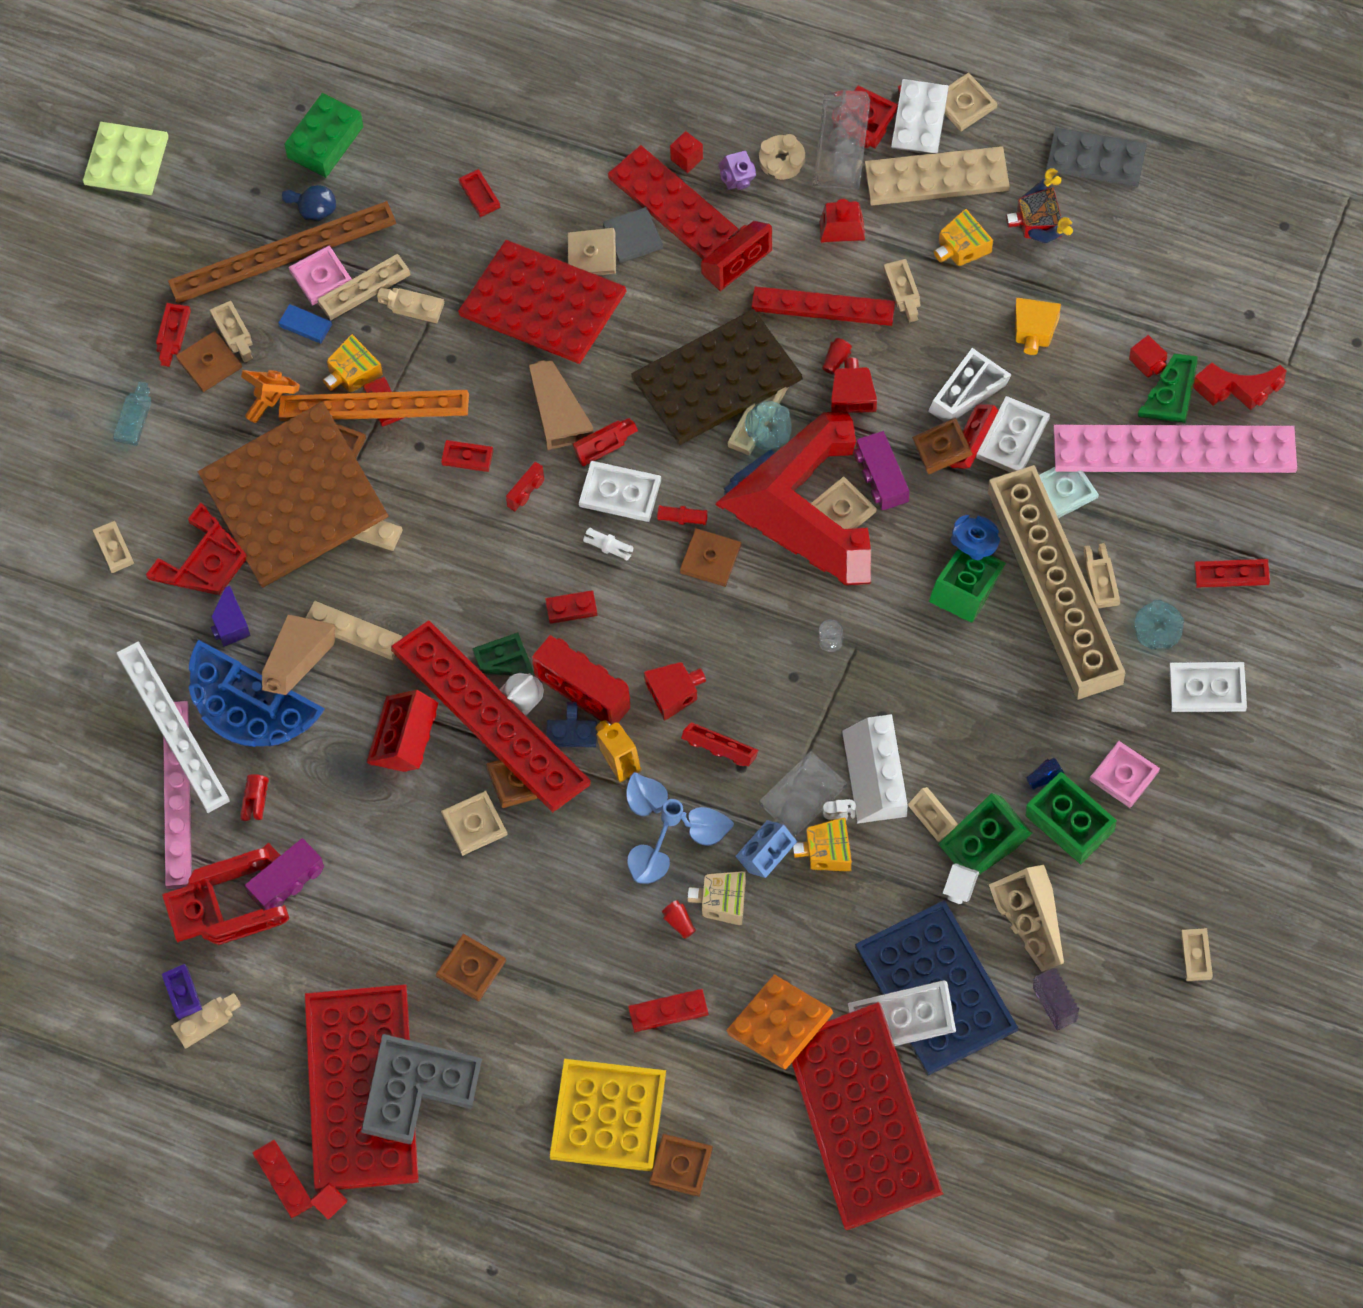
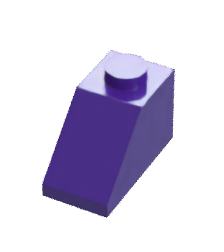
(229, 620)

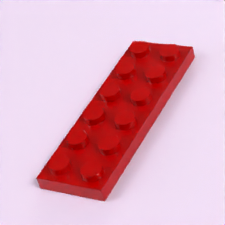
(672, 202)

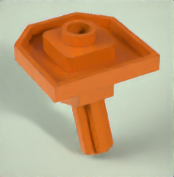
(267, 390)

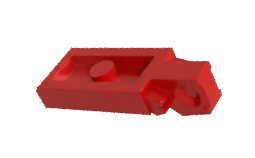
(172, 332)
(603, 441)

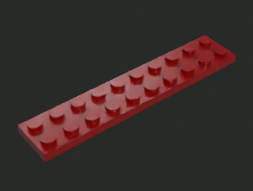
(491, 716)

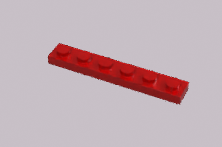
(823, 306)

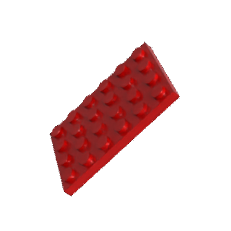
(542, 301)

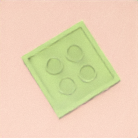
(125, 158)

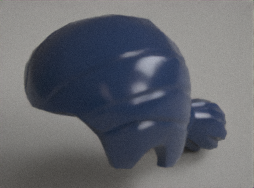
(313, 203)

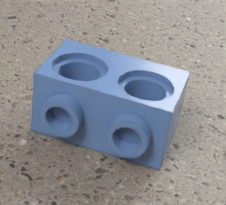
(766, 848)

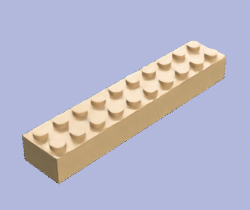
(1056, 582)

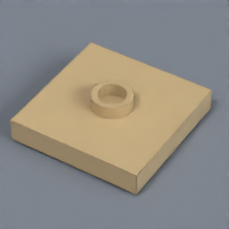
(967, 102)
(593, 251)
(845, 505)
(474, 823)

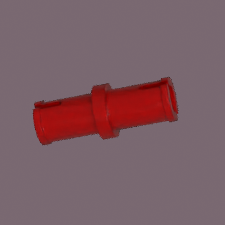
(682, 515)

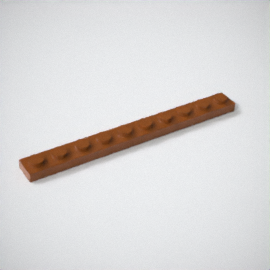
(281, 252)

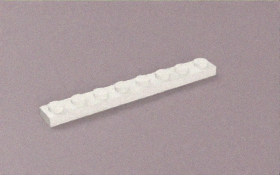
(173, 727)

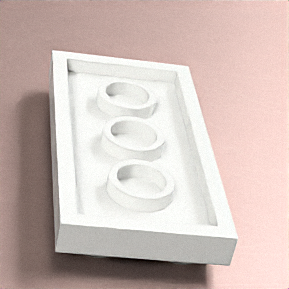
(915, 1012)

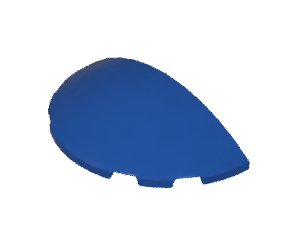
(238, 708)

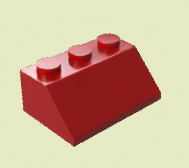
(737, 254)
(403, 731)

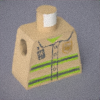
(721, 896)

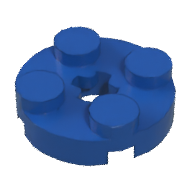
(965, 530)

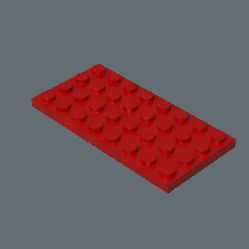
(342, 1055)
(865, 1118)

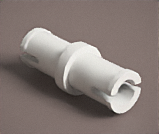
(608, 544)

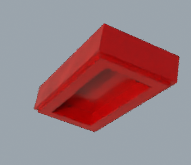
(479, 193)

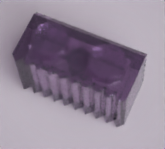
(1056, 999)

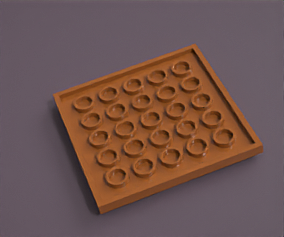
(292, 494)

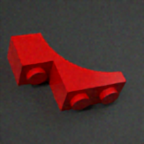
(1251, 390)

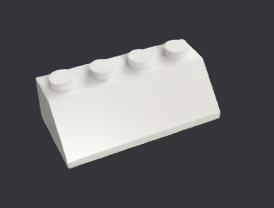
(875, 770)

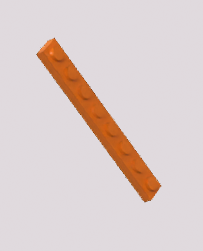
(380, 404)

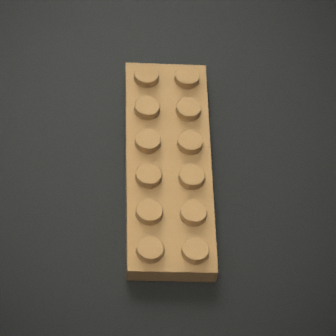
(936, 175)

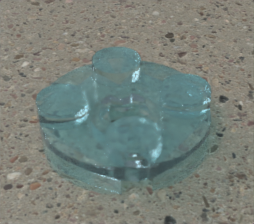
(780, 420)
(1159, 612)

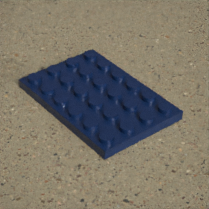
(933, 950)

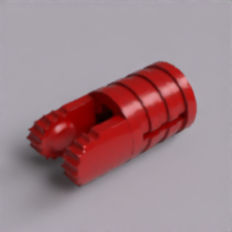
(254, 797)

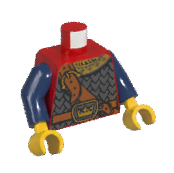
(1040, 213)

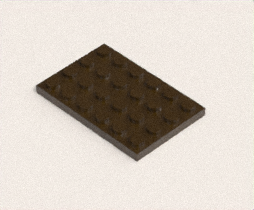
(716, 376)

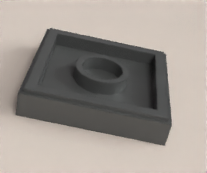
(634, 234)

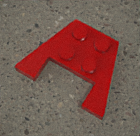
(211, 562)

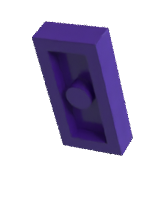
(181, 991)

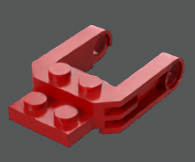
(196, 908)

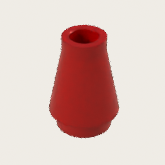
(837, 353)
(678, 918)

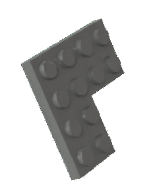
(406, 1074)

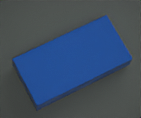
(305, 324)

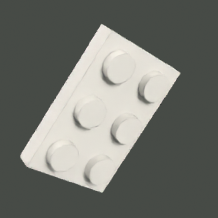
(920, 116)
(1013, 435)
(620, 491)
(1207, 687)

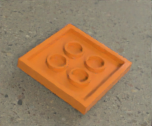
(779, 1021)

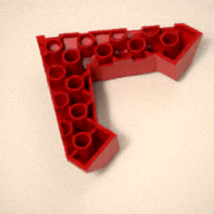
(771, 505)

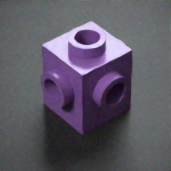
(737, 170)

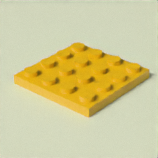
(608, 1115)

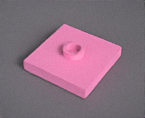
(319, 274)
(1124, 774)

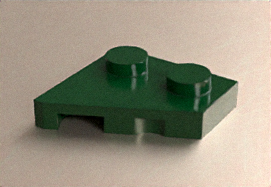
(503, 656)

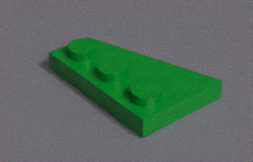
(1173, 391)

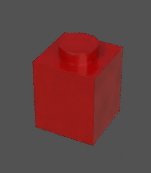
(686, 152)
(1148, 357)

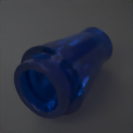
(1044, 773)

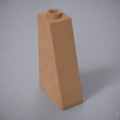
(558, 409)
(295, 652)

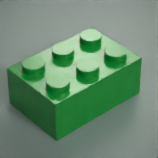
(324, 135)
(1070, 817)

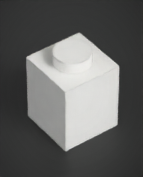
(960, 883)

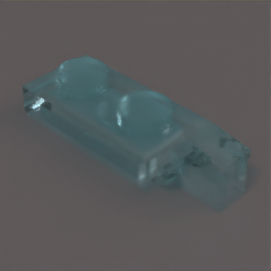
(133, 416)

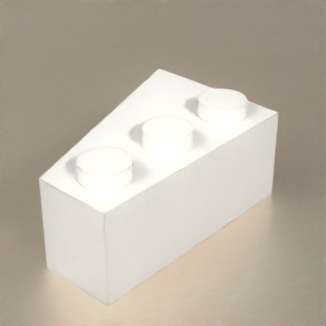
(968, 386)

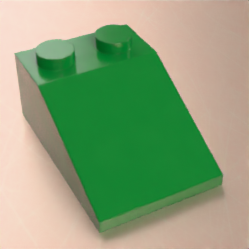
(966, 584)
(985, 835)

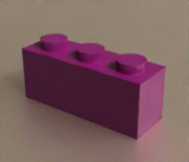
(881, 471)
(285, 876)

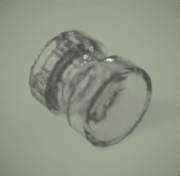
(830, 629)

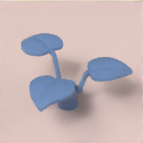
(649, 795)

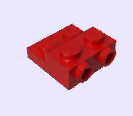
(880, 114)

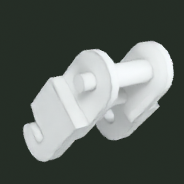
(839, 809)

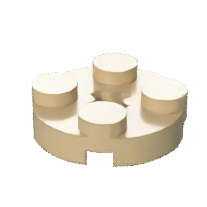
(778, 145)

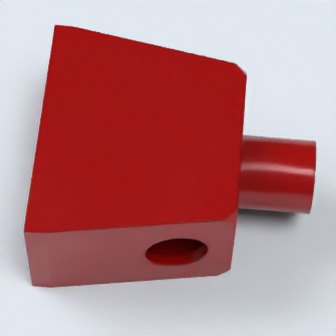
(842, 222)
(853, 389)
(673, 687)

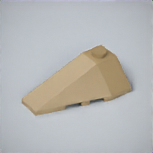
(1030, 907)

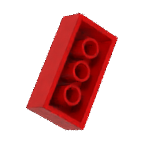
(581, 681)

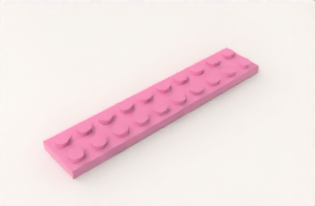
(1174, 448)

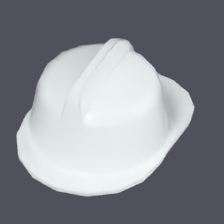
(523, 691)

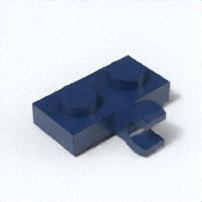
(572, 731)

